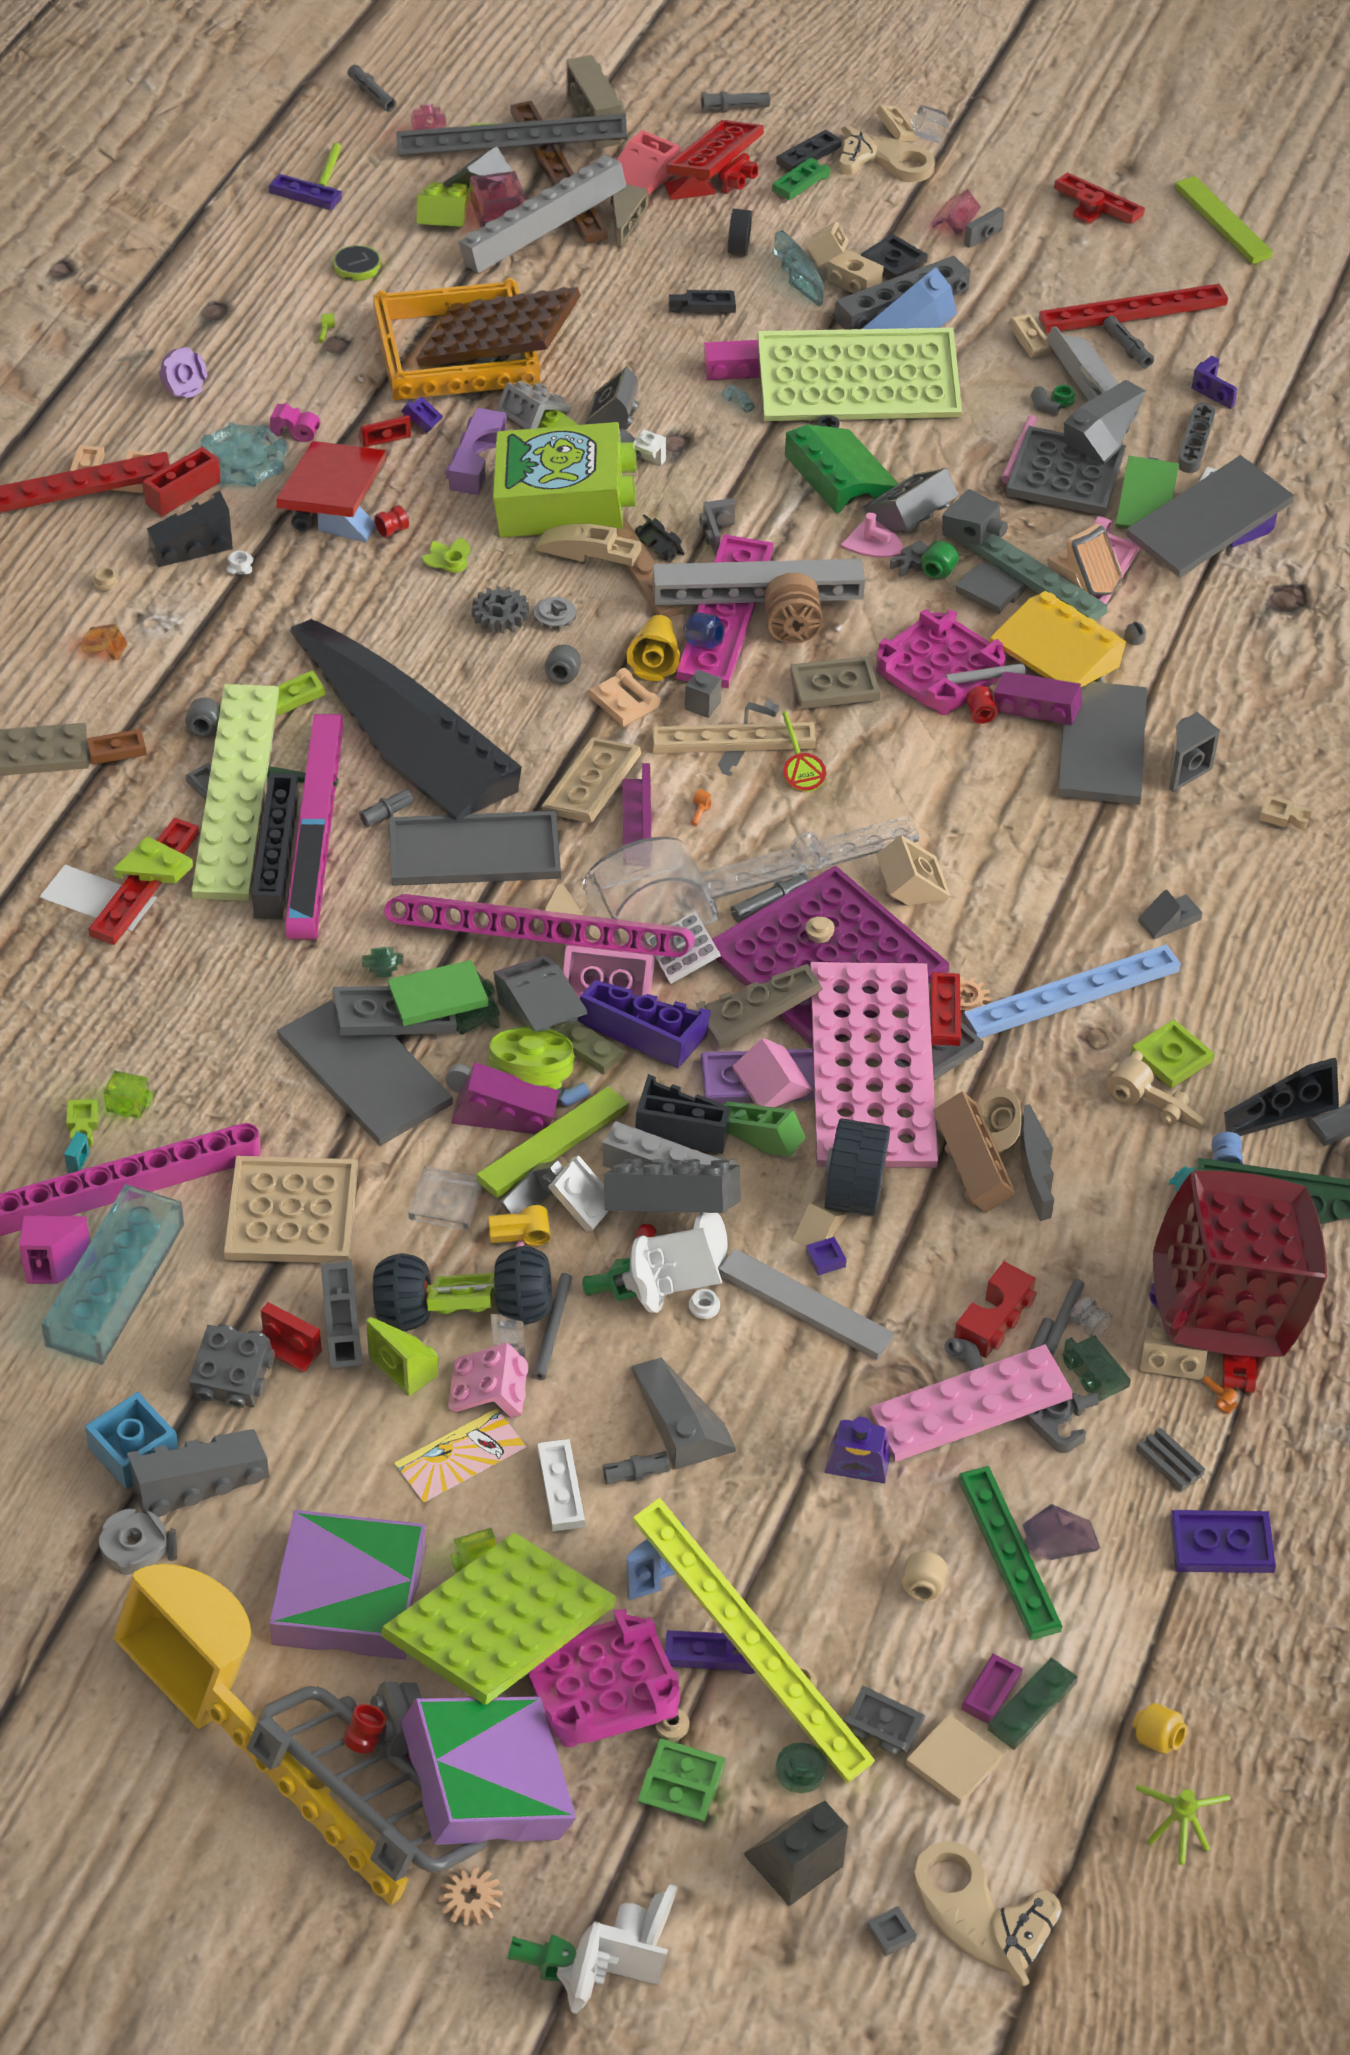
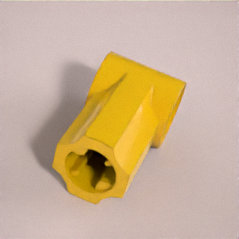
(528, 1226)

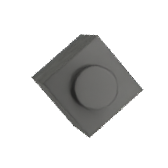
(703, 693)

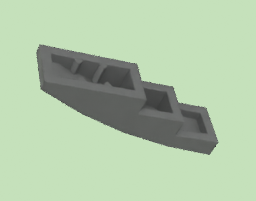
(1036, 1162)

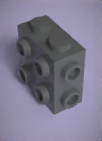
(231, 1366)

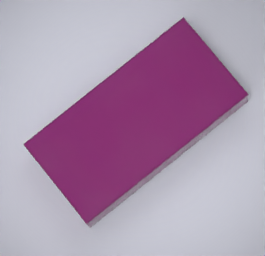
(991, 1689)

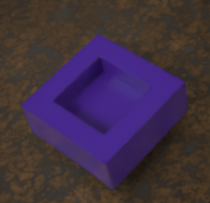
(826, 1256)

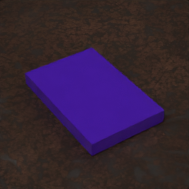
(1222, 1541)

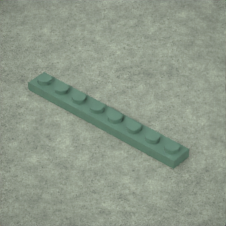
(1036, 575)

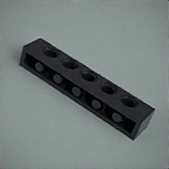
(275, 846)

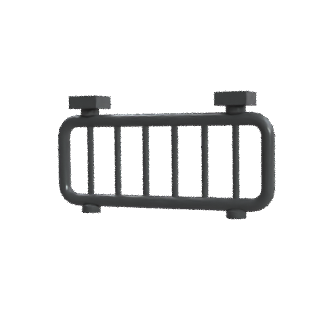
(393, 1849)

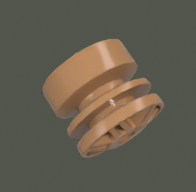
(793, 608)

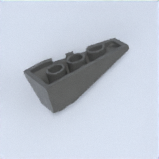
(1103, 421)
(682, 1418)

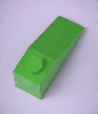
(766, 1128)

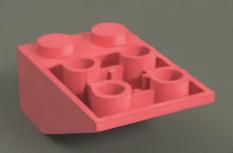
(646, 160)

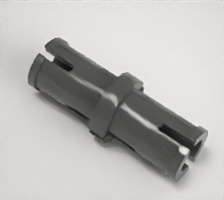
(636, 1468)

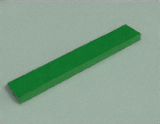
(1010, 1553)

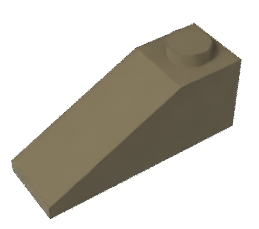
(628, 209)

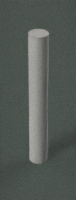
(984, 674)

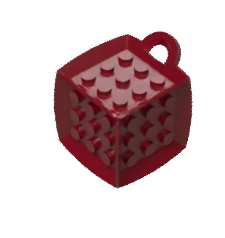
(1239, 1264)

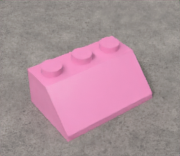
(613, 967)

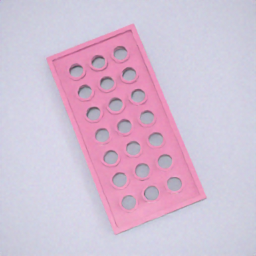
(917, 1051)

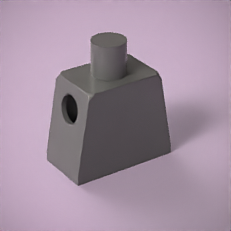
(973, 519)

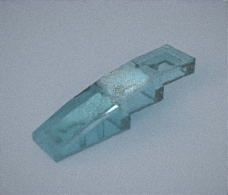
(801, 269)

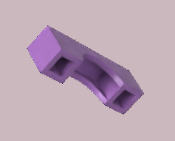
(468, 469)

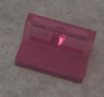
(957, 212)

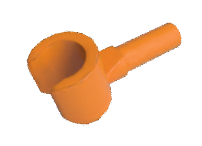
(703, 801)
(1226, 1400)

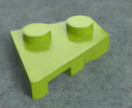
(154, 862)

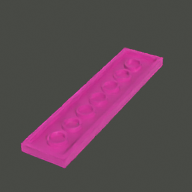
(734, 616)

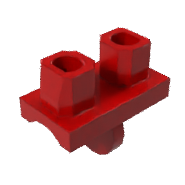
(736, 173)

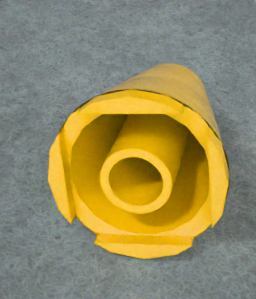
(654, 650)

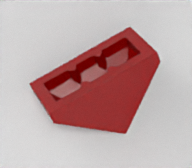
(688, 188)

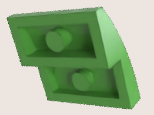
(682, 1780)

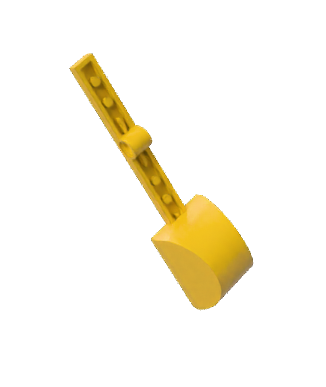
(191, 1644)

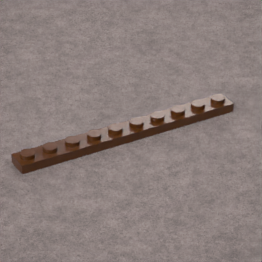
(557, 168)

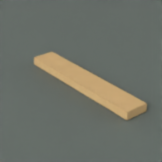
(731, 737)

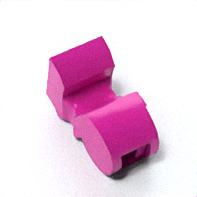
(301, 425)

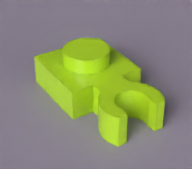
(83, 1117)

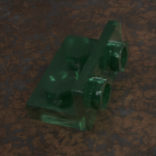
(1095, 1367)

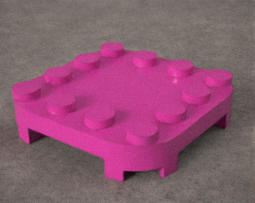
(929, 651)
(607, 1681)

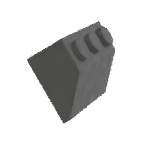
(913, 500)

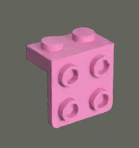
(489, 1376)

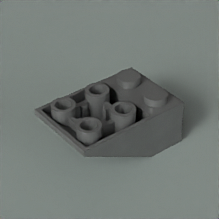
(538, 994)

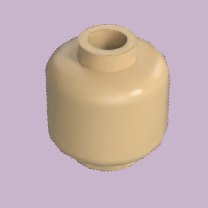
(924, 1575)

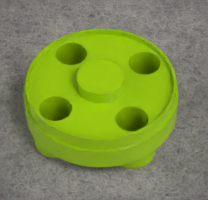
(532, 1056)

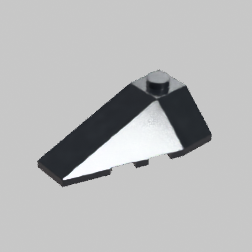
(1295, 1097)

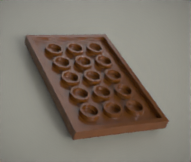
(498, 326)

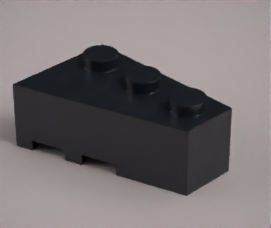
(192, 534)
(682, 1118)

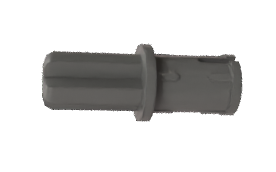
(385, 808)

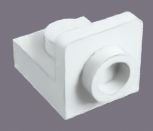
(651, 447)

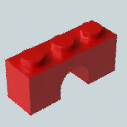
(1009, 1291)

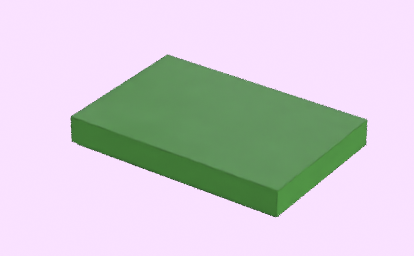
(1145, 489)
(437, 992)

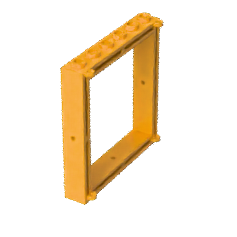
(446, 379)

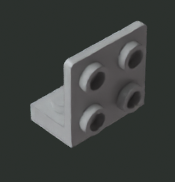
(527, 403)

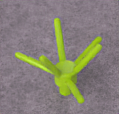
(1184, 1811)

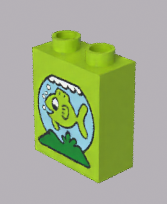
(562, 478)

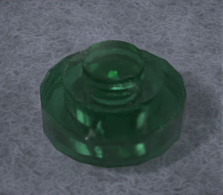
(382, 961)
(800, 1767)

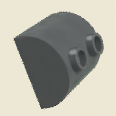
(615, 400)

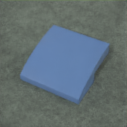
(645, 1570)

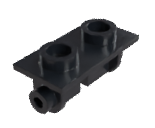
(654, 531)

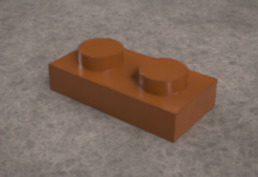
(116, 746)

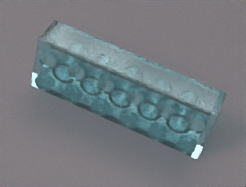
(113, 1274)

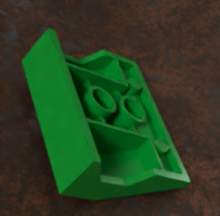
(836, 464)

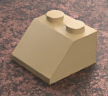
(911, 873)

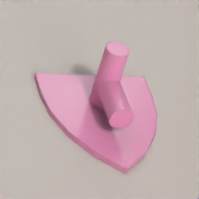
(873, 539)

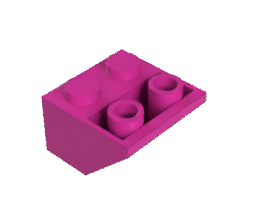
(52, 1246)

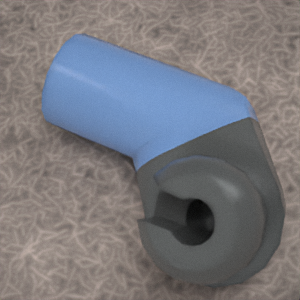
(573, 1095)

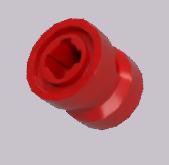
(391, 521)
(981, 704)
(365, 1726)

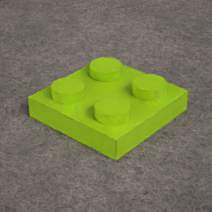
(1173, 1053)

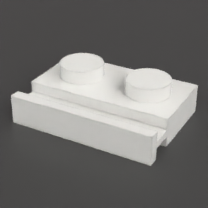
(580, 1193)

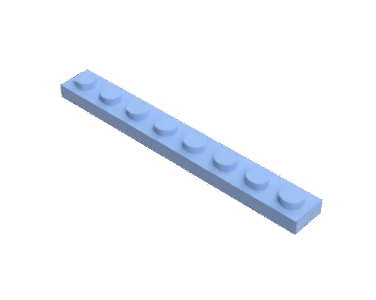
(1071, 991)

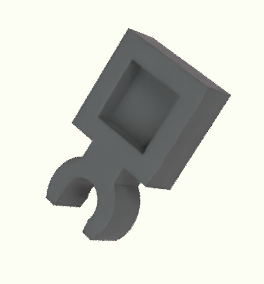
(909, 558)

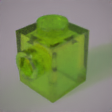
(127, 1094)

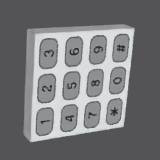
(701, 953)

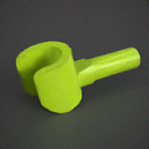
(327, 321)

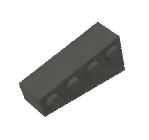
(196, 1471)

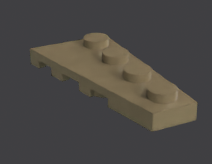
(747, 1010)

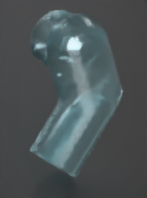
(741, 395)

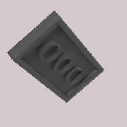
(373, 1012)

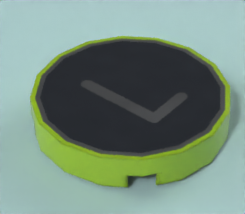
(357, 262)

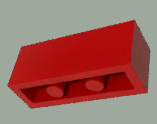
(181, 481)

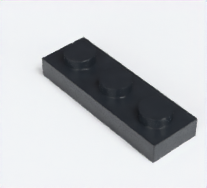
(814, 147)

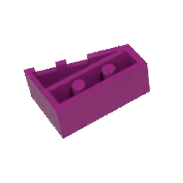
(503, 1102)

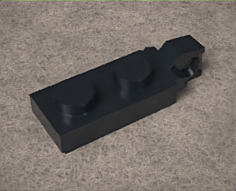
(703, 302)

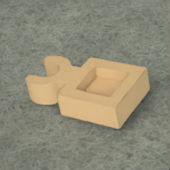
(1281, 811)

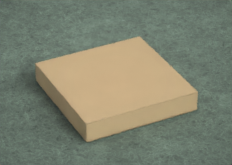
(954, 1759)

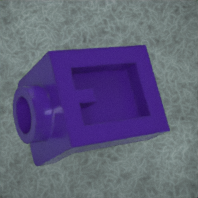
(422, 414)

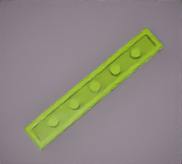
(1223, 220)
(552, 1141)

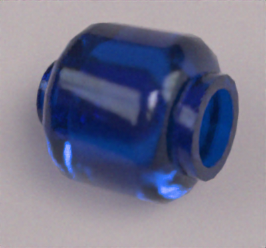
(703, 630)

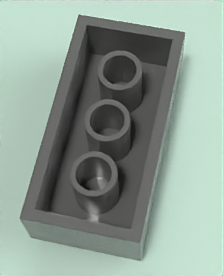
(672, 1187)

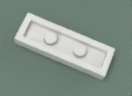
(561, 1485)

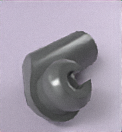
(1042, 402)
(964, 1351)

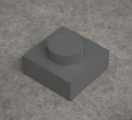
(891, 1931)

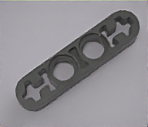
(1196, 437)

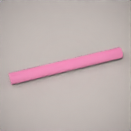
(1031, 421)

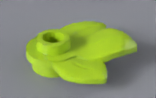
(450, 558)

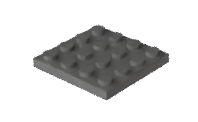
(1061, 475)

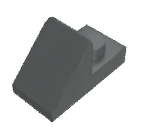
(1169, 914)

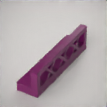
(637, 807)

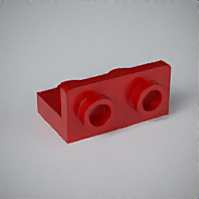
(292, 1338)

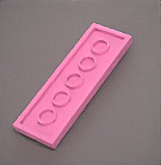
(971, 1402)

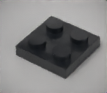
(896, 256)

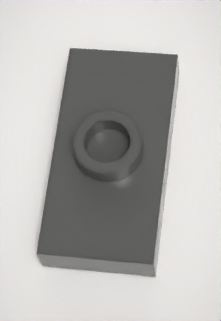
(984, 227)

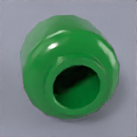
(939, 560)

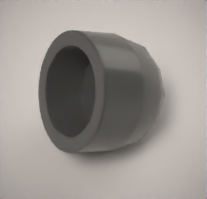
(1135, 633)

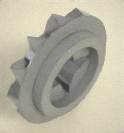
(560, 606)

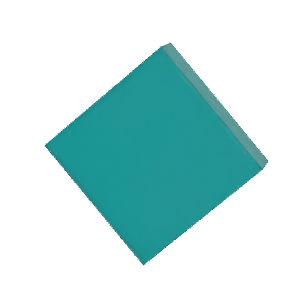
(76, 1153)

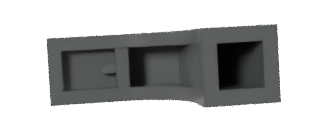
(341, 1313)

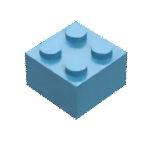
(126, 1429)

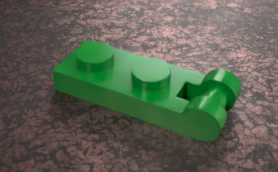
(800, 178)

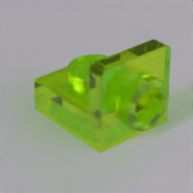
(471, 1547)

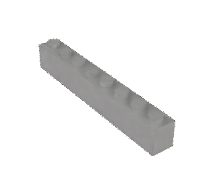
(542, 213)
(747, 580)

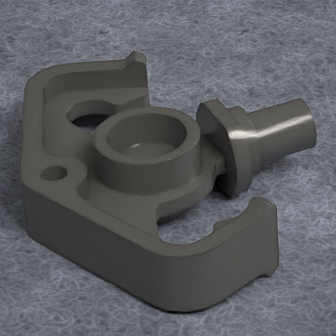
(1046, 1421)

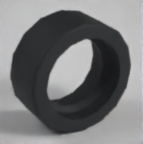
(739, 231)

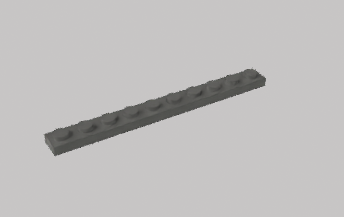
(512, 135)

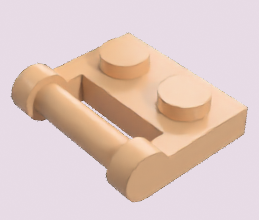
(619, 703)

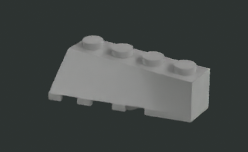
(628, 1142)

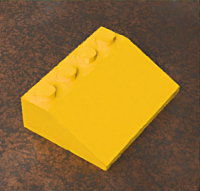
(1060, 641)

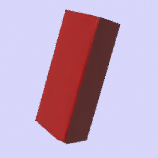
(385, 431)

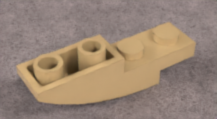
(585, 540)

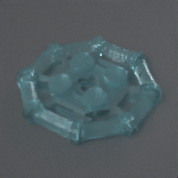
(255, 465)

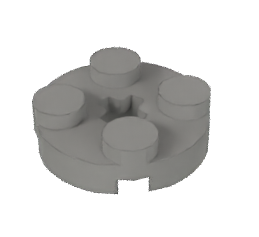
(133, 1557)

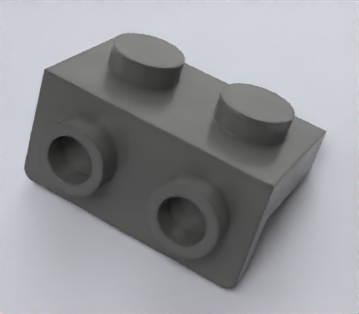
(885, 1720)

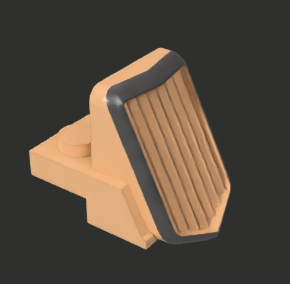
(1089, 562)

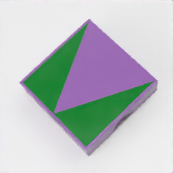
(346, 1582)
(487, 1770)

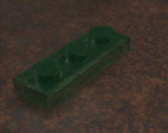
(1032, 1703)

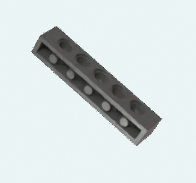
(862, 307)

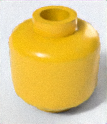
(1160, 1728)

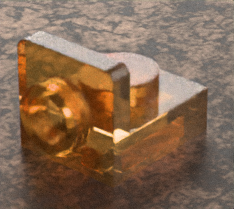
(104, 638)

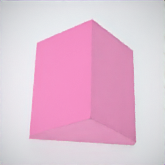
(771, 1075)

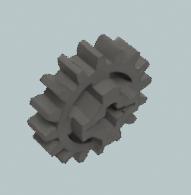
(500, 609)

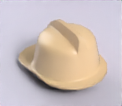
(1002, 1116)

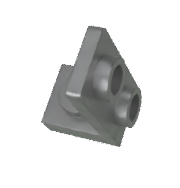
(716, 514)
(532, 1188)

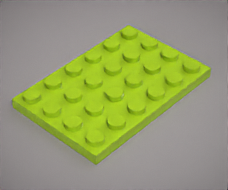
(498, 1617)

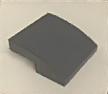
(990, 587)

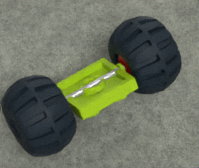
(406, 1296)

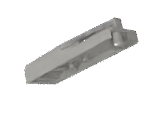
(1082, 364)

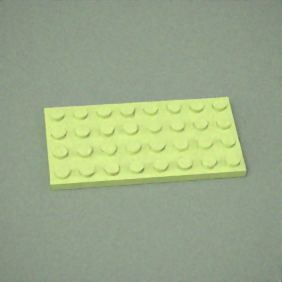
(859, 374)

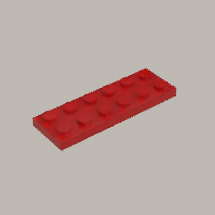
(714, 149)

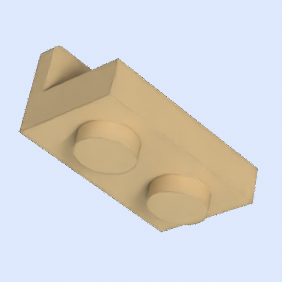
(1170, 1358)

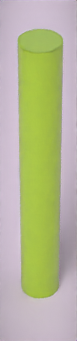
(329, 165)

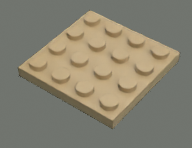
(291, 1209)

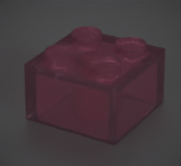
(494, 195)

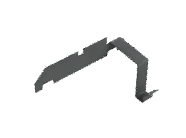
(733, 757)

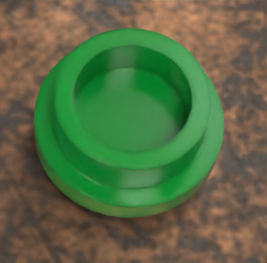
(1064, 395)

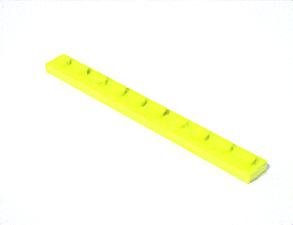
(753, 1641)

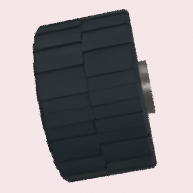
(856, 1167)

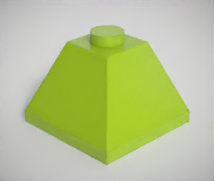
(401, 1356)

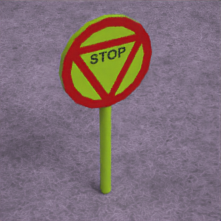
(802, 771)

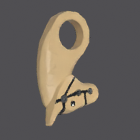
(886, 151)
(968, 1918)

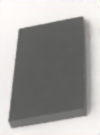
(1210, 516)
(1105, 745)
(474, 848)
(366, 1074)

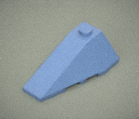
(922, 306)

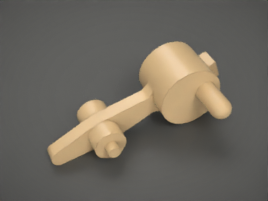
(1133, 1081)

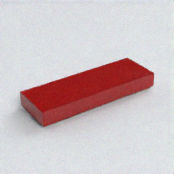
(945, 1009)

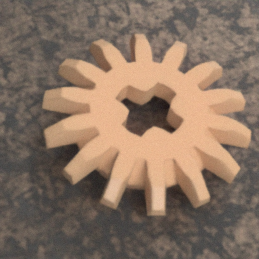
(975, 991)
(476, 1908)

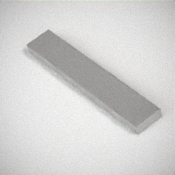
(806, 1304)

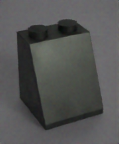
(801, 1852)

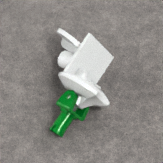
(666, 1264)
(622, 1950)

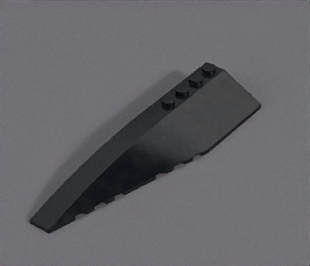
(412, 726)

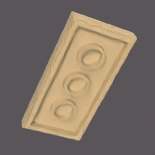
(591, 779)

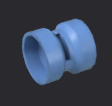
(1227, 1147)

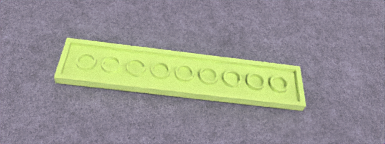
(235, 793)

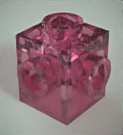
(427, 112)

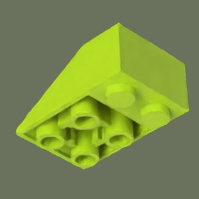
(443, 204)

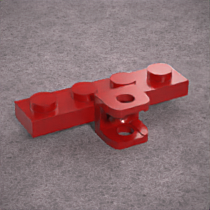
(1097, 200)

